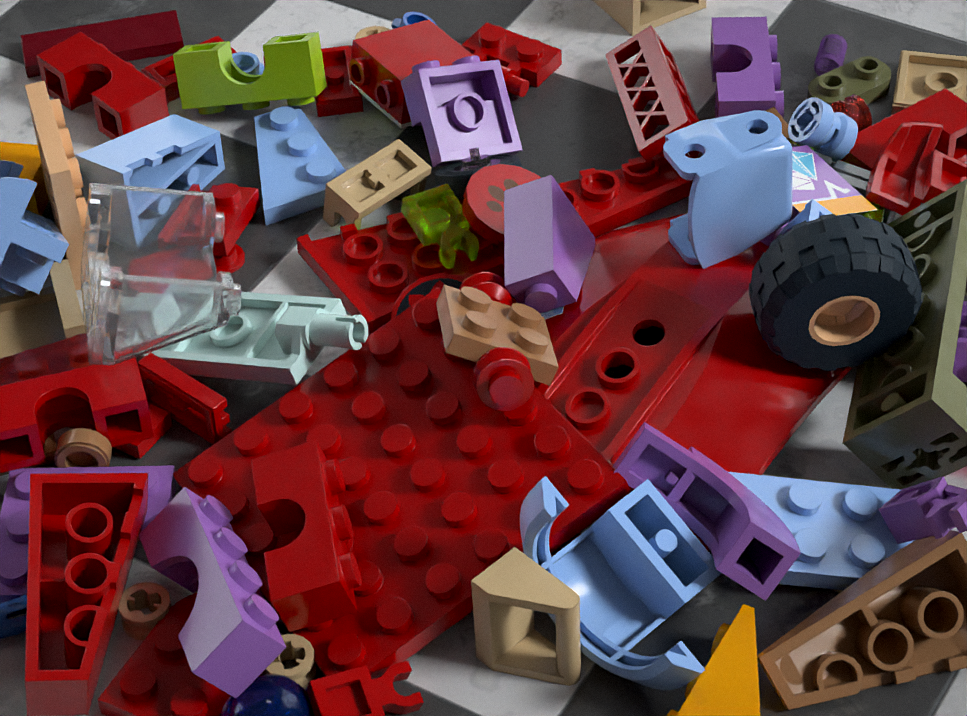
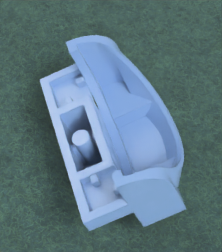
(26, 239)

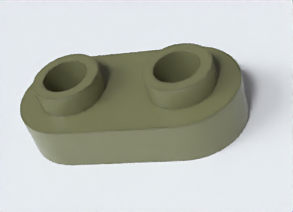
(861, 77)

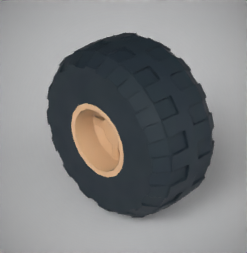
(835, 292)

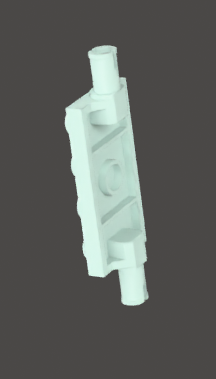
(269, 339)

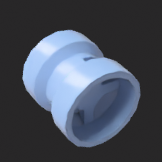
(820, 128)

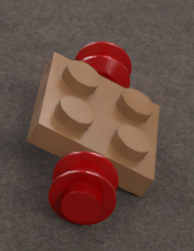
(501, 336)

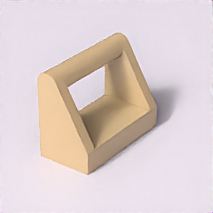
(504, 621)

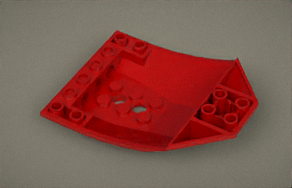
(707, 378)

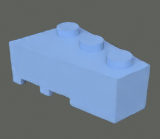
(159, 155)

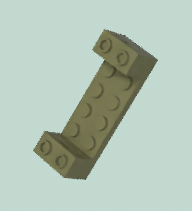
(907, 403)

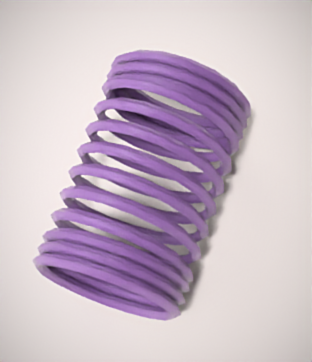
(822, 54)

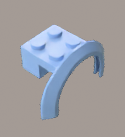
(629, 576)

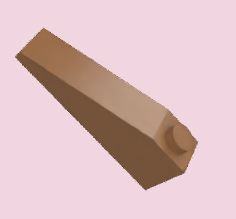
(881, 629)

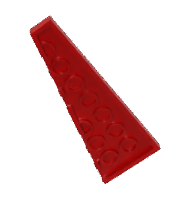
(378, 262)

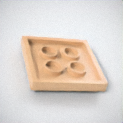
(60, 172)

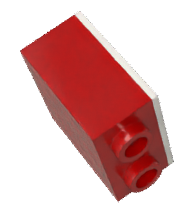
(387, 58)

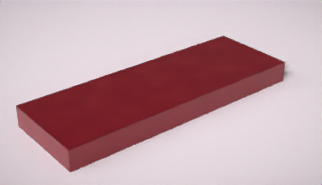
(126, 37)

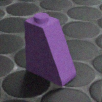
(544, 245)

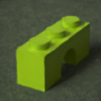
(212, 79)

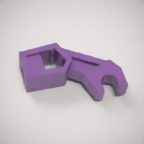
(926, 511)

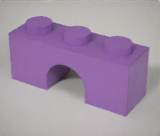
(744, 66)

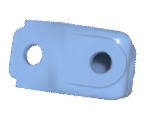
(737, 186)

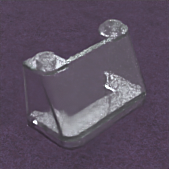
(151, 270)

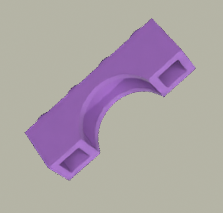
(231, 625)

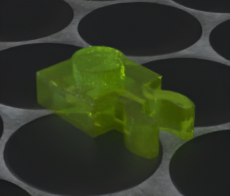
(439, 218)

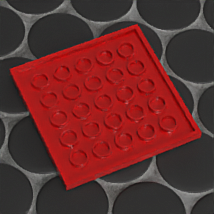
(426, 483)

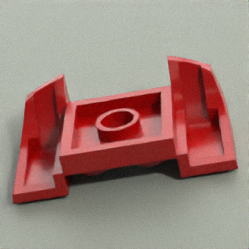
(911, 170)

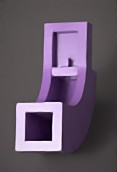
(735, 524)

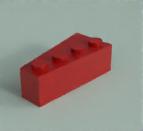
(78, 568)

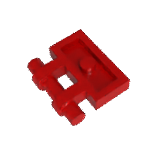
(521, 58)

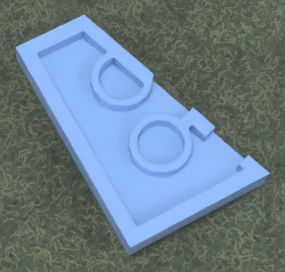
(292, 163)

